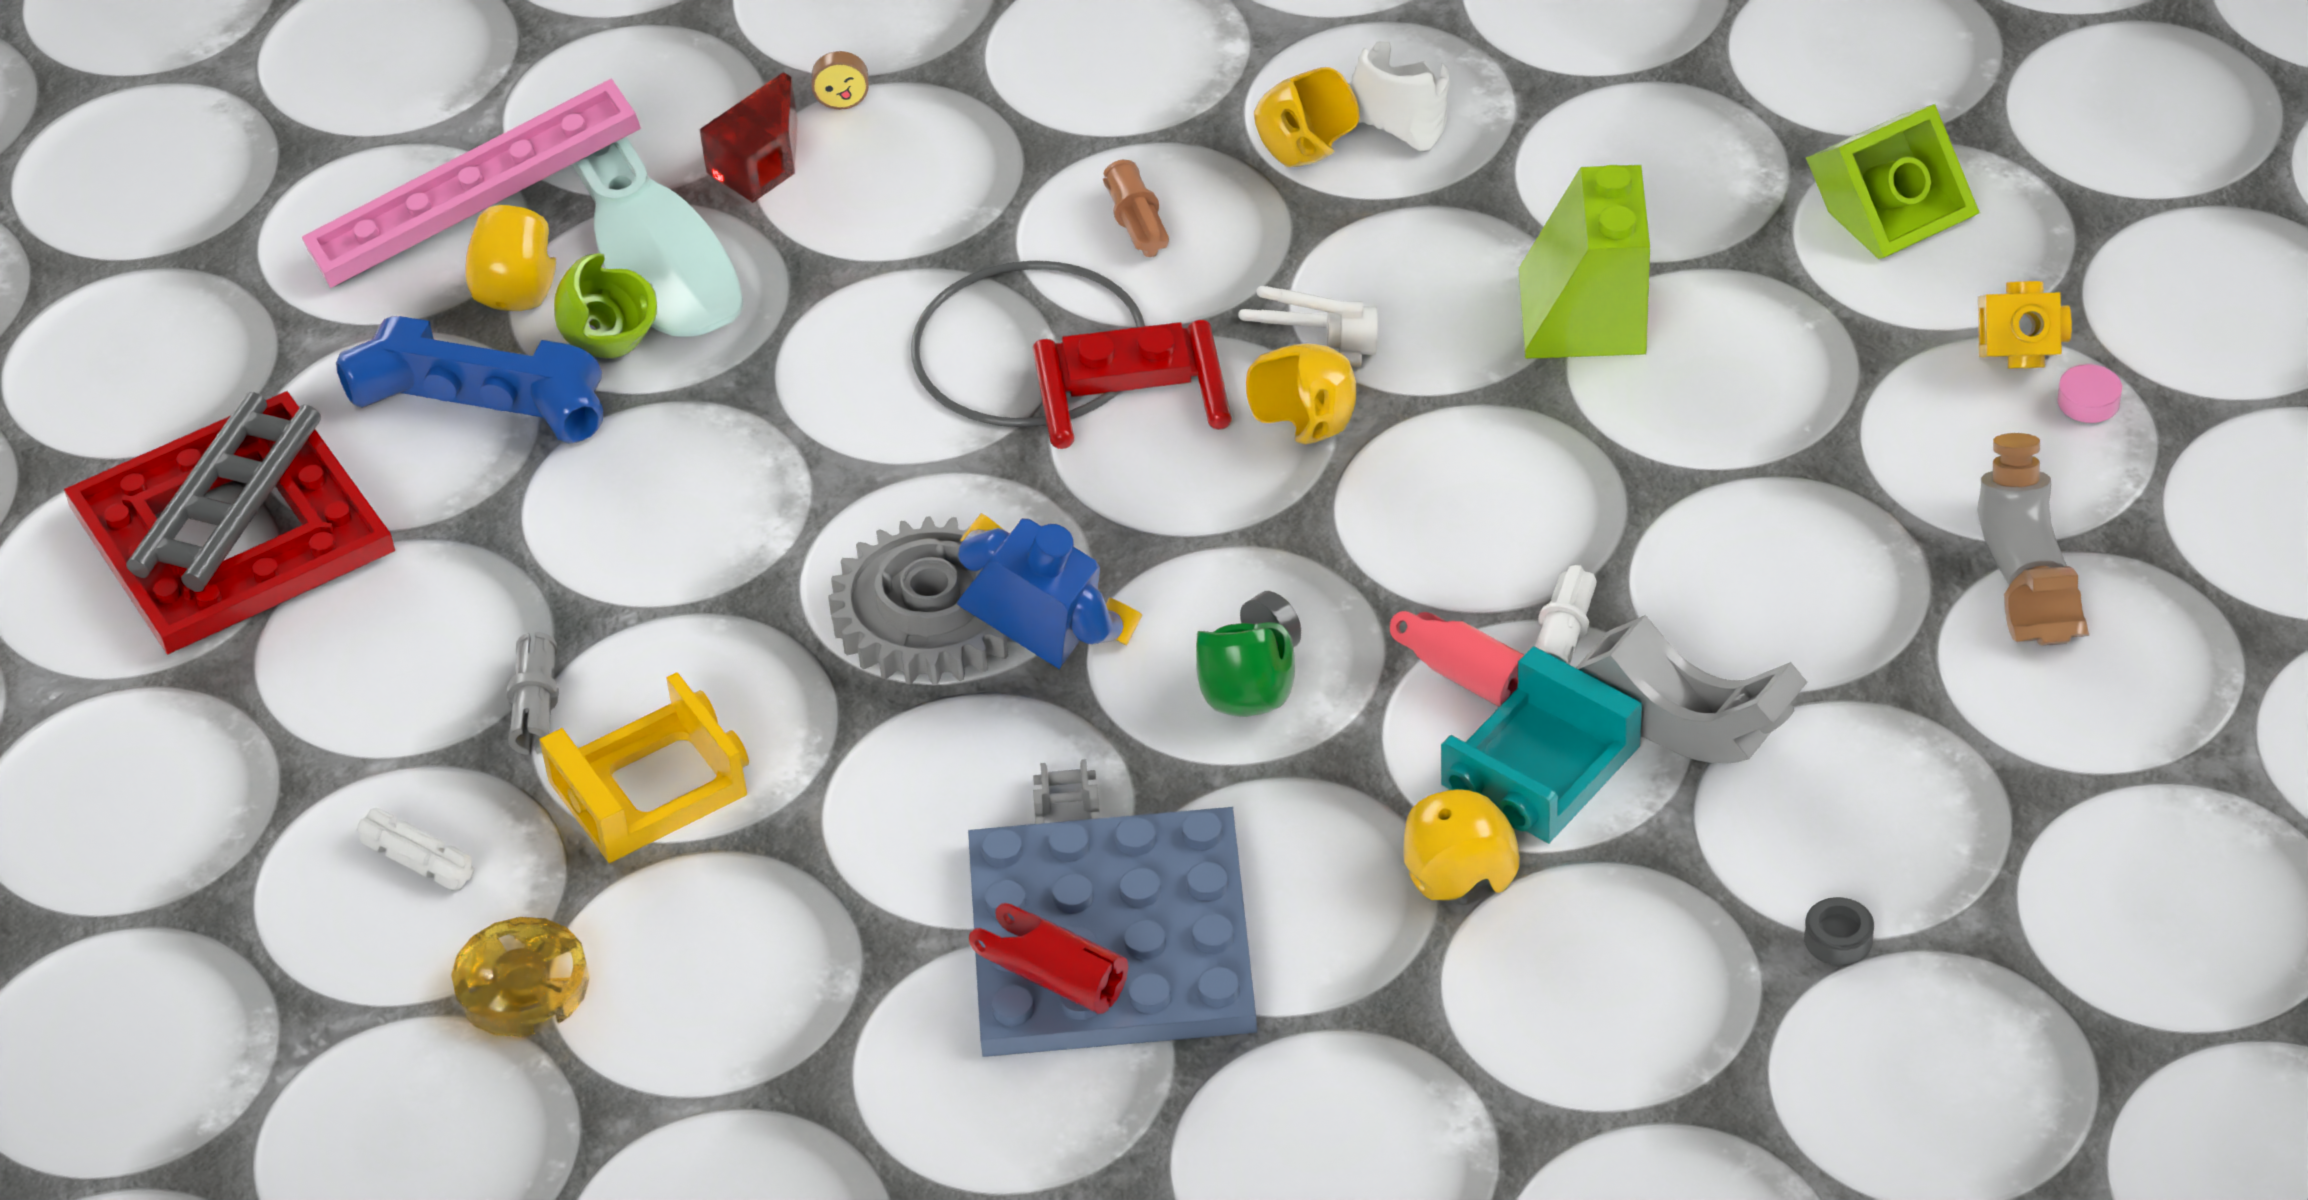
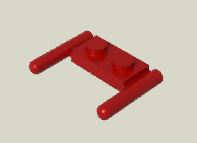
(1128, 362)

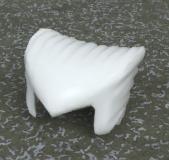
(1401, 98)

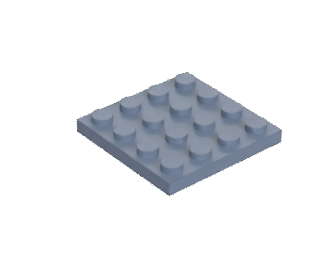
(1136, 884)

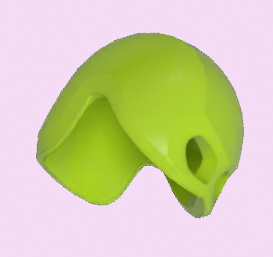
(611, 300)

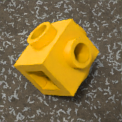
(2000, 329)

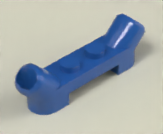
(407, 360)

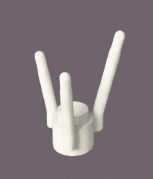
(1348, 323)

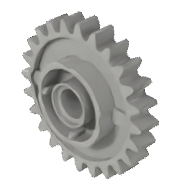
(903, 609)

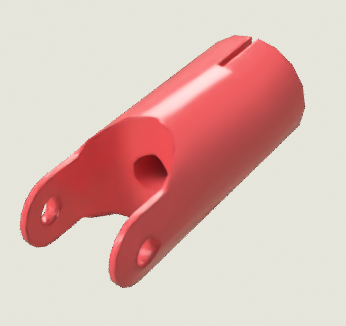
(1461, 654)

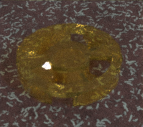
(518, 976)

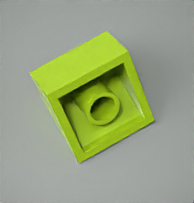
(1895, 182)

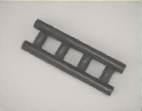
(229, 518)

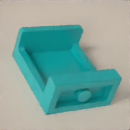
(1546, 746)

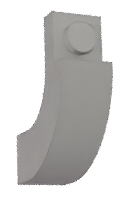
(1687, 707)

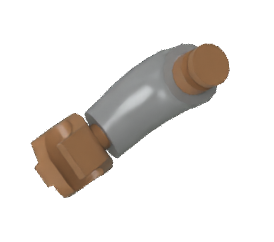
(2018, 530)

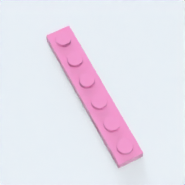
(471, 182)

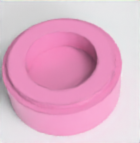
(2089, 393)

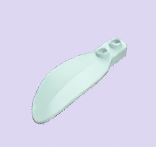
(661, 239)

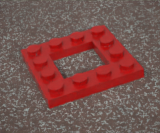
(334, 538)

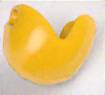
(1306, 116)
(509, 259)
(1304, 386)
(1457, 842)

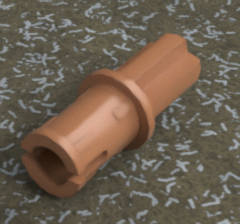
(1135, 207)

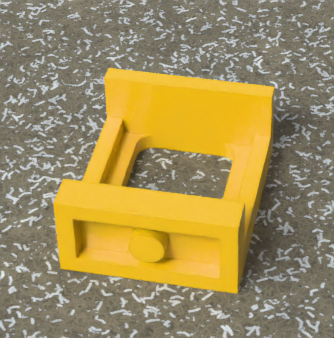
(599, 804)

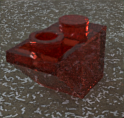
(754, 141)

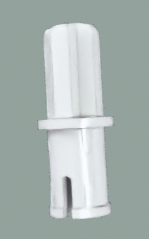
(1565, 616)

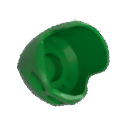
(1244, 668)

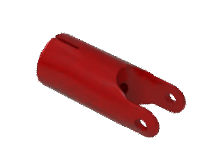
(1054, 958)

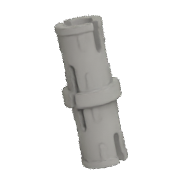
(532, 692)

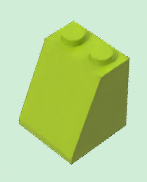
(1590, 270)

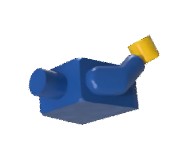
(1039, 589)

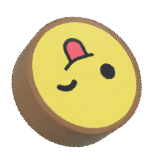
(840, 80)

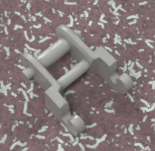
(1043, 798)

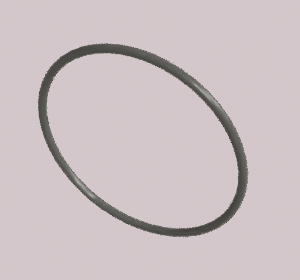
(991, 271)

